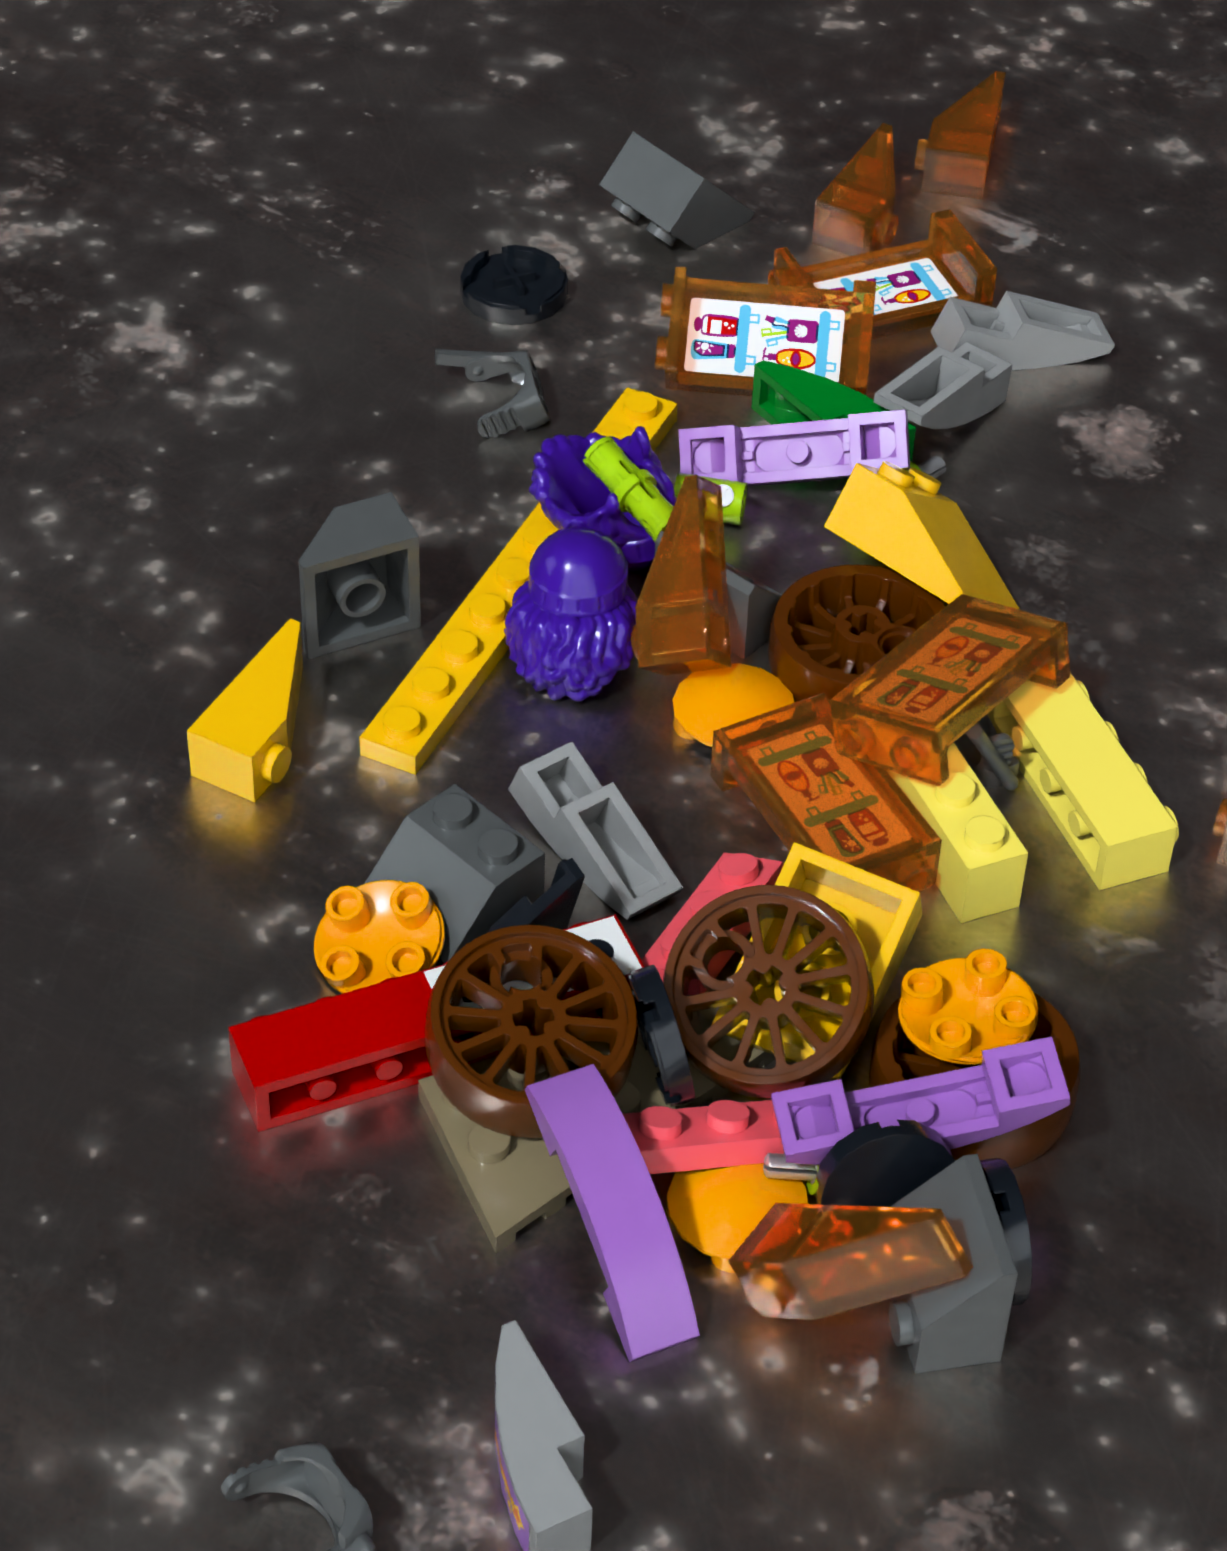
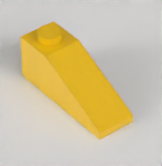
(249, 728)

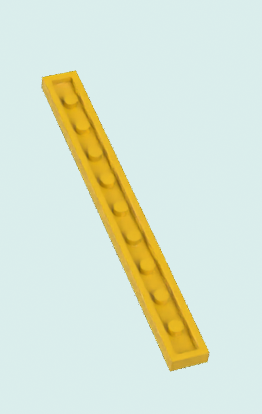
(474, 636)

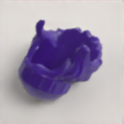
(577, 498)
(573, 615)

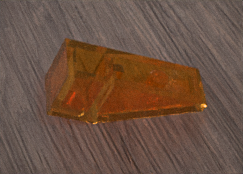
(962, 142)
(858, 205)
(685, 596)
(844, 1257)

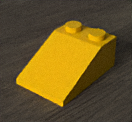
(916, 533)
(877, 910)

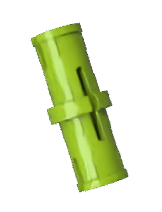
(632, 486)

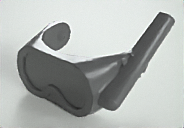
(524, 409)
(990, 755)
(314, 1477)

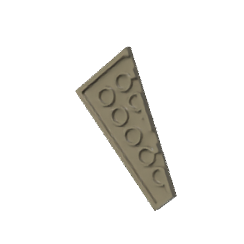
(515, 1177)

